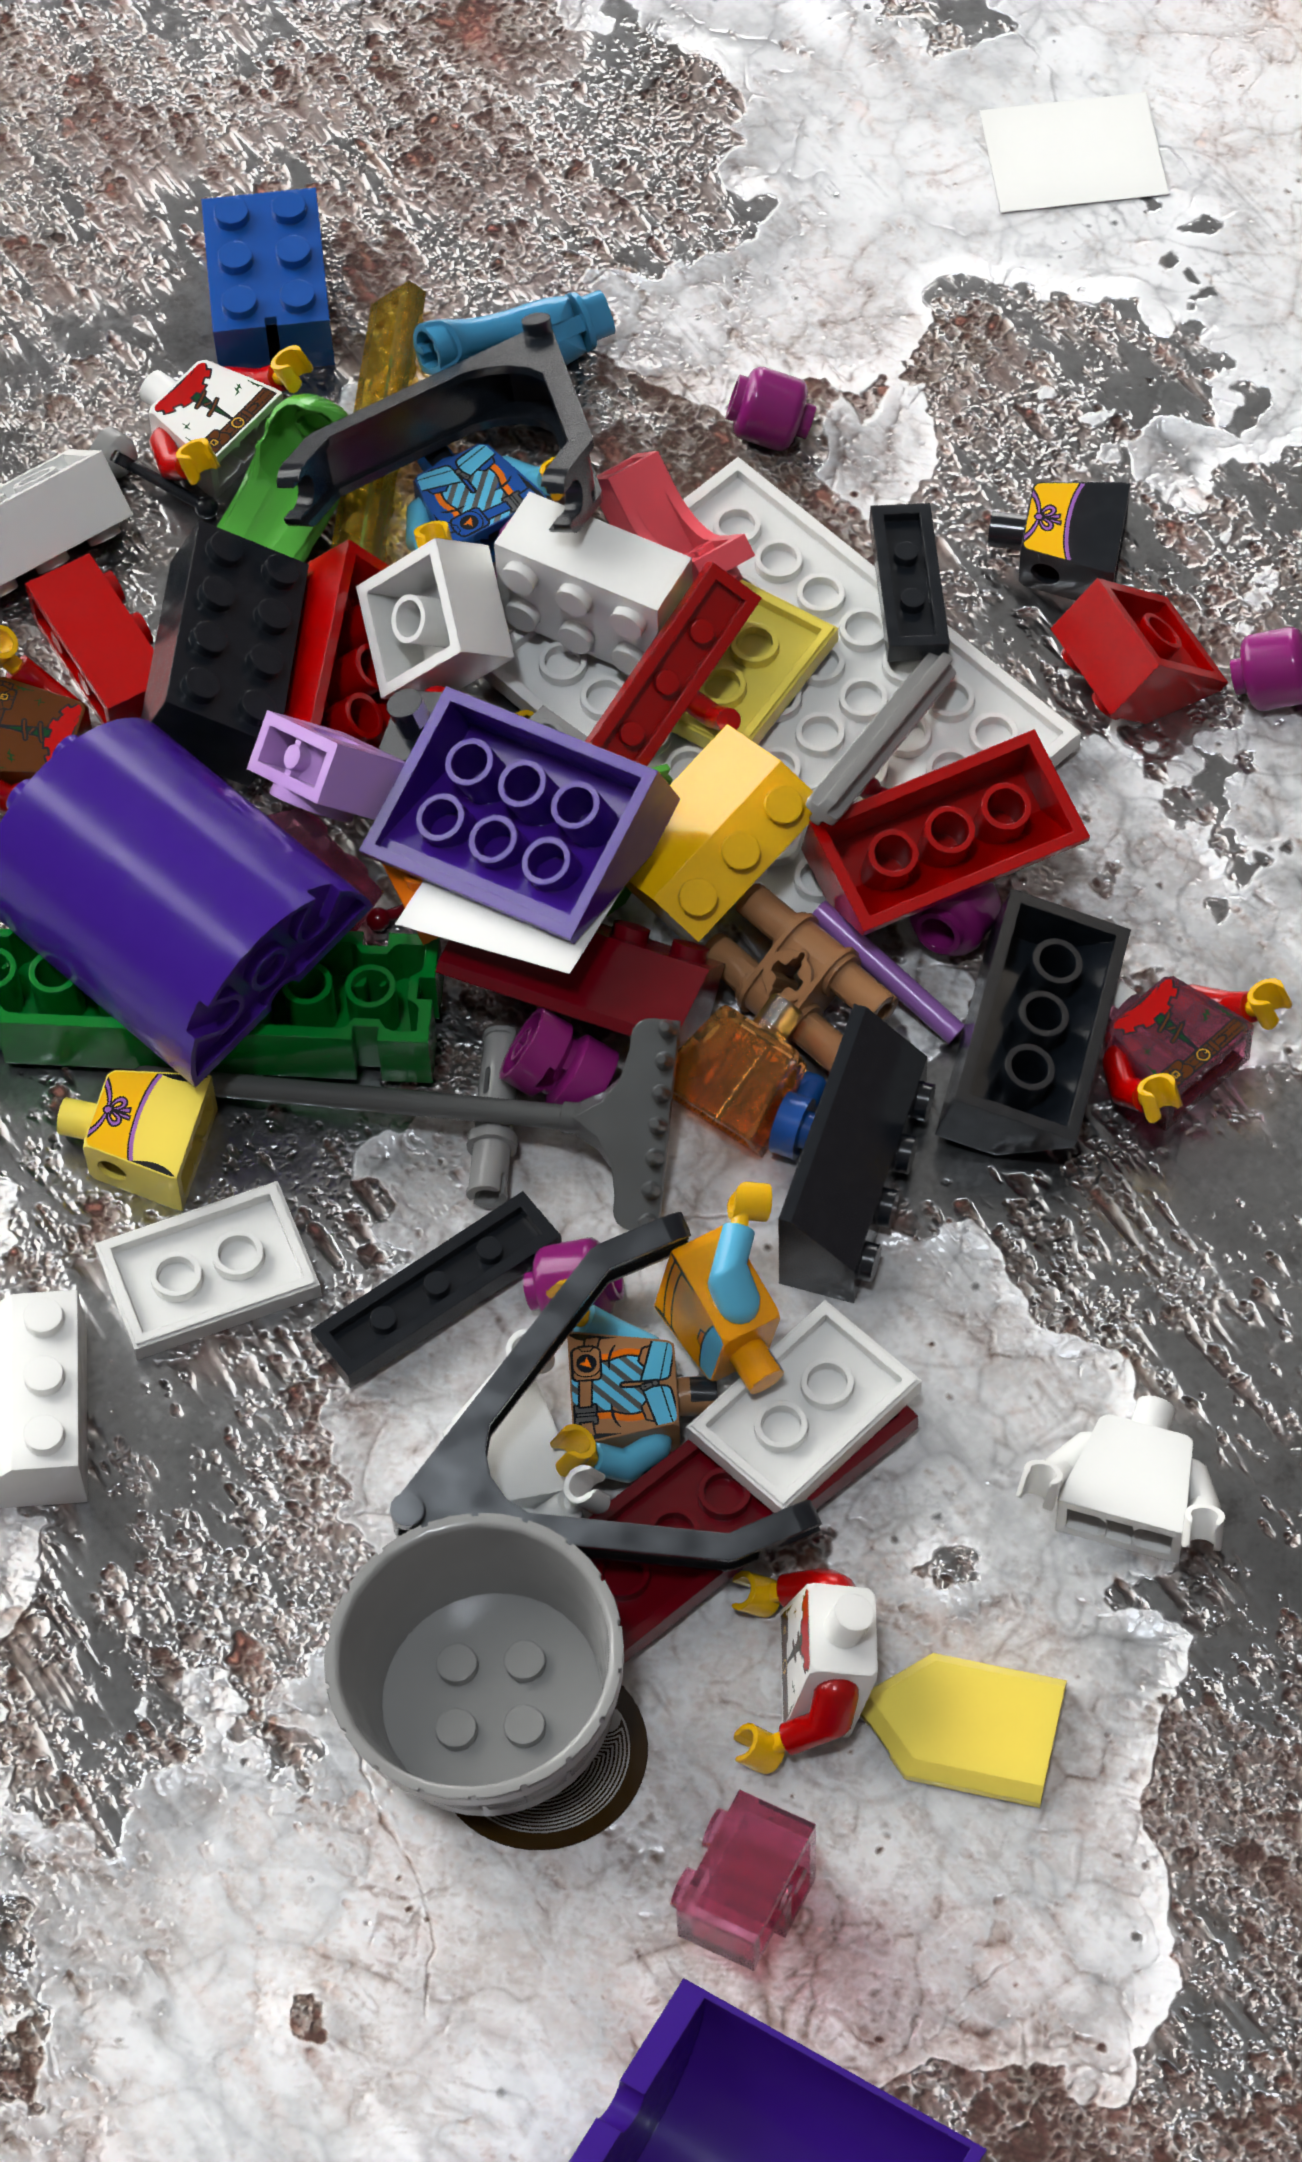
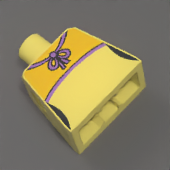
(144, 1132)

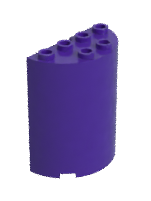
(164, 891)
(739, 2091)

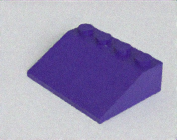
(519, 816)

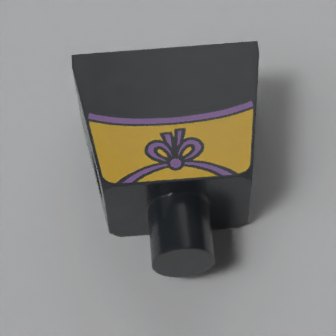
(1067, 536)

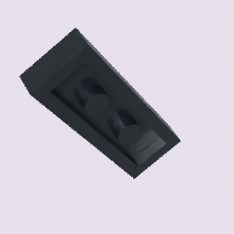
(908, 581)

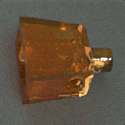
(741, 1070)

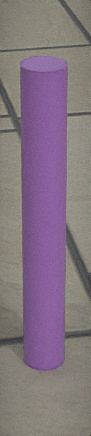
(891, 975)

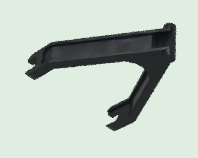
(502, 386)
(458, 1473)

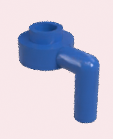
(796, 1116)

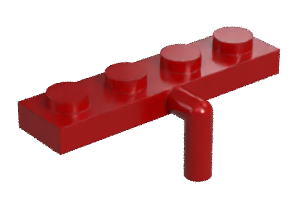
(675, 669)

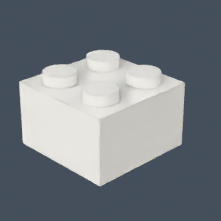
(435, 618)

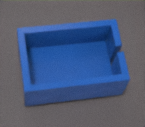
(265, 272)

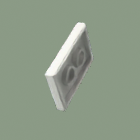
(207, 1270)
(812, 1420)

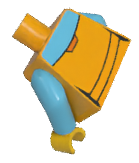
(718, 1300)

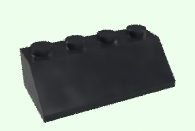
(1033, 1028)
(853, 1159)

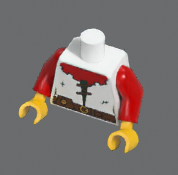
(215, 416)
(824, 1660)

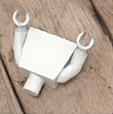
(525, 1462)
(1130, 1485)

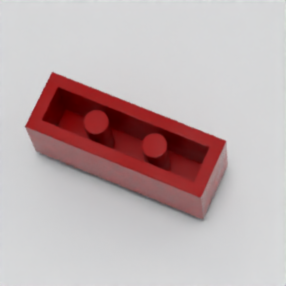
(94, 636)

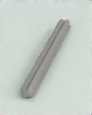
(880, 739)

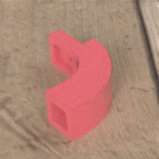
(646, 502)

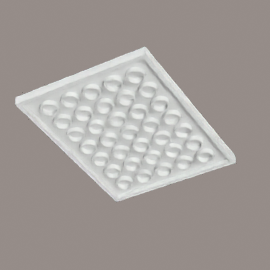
(830, 580)

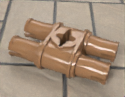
(823, 967)

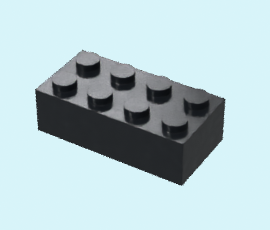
(224, 646)

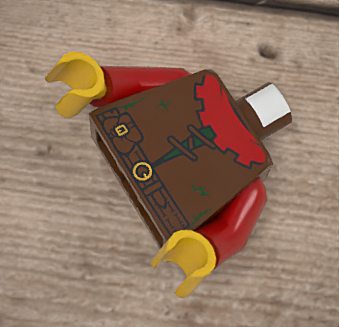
(33, 716)

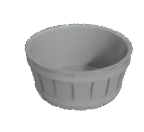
(476, 1663)

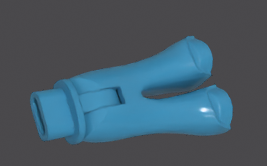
(574, 319)

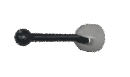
(122, 459)

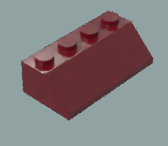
(612, 984)

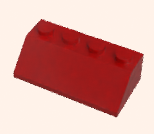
(332, 659)
(944, 834)

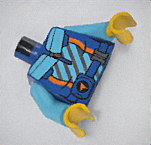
(469, 495)

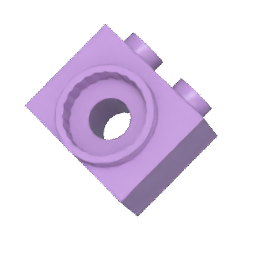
(323, 768)

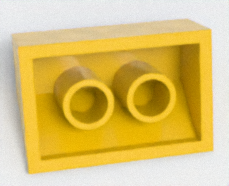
(728, 828)

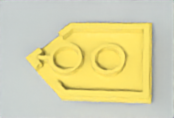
(969, 1726)

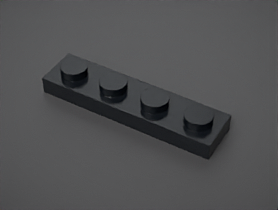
(434, 1290)

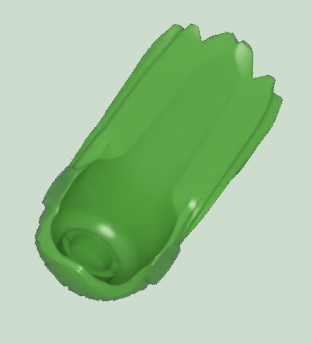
(259, 505)

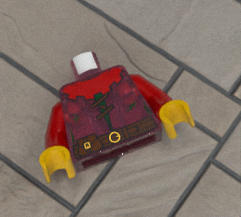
(1181, 1042)

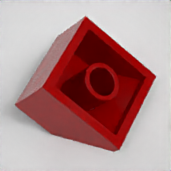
(1135, 653)

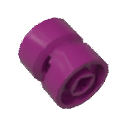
(555, 1063)

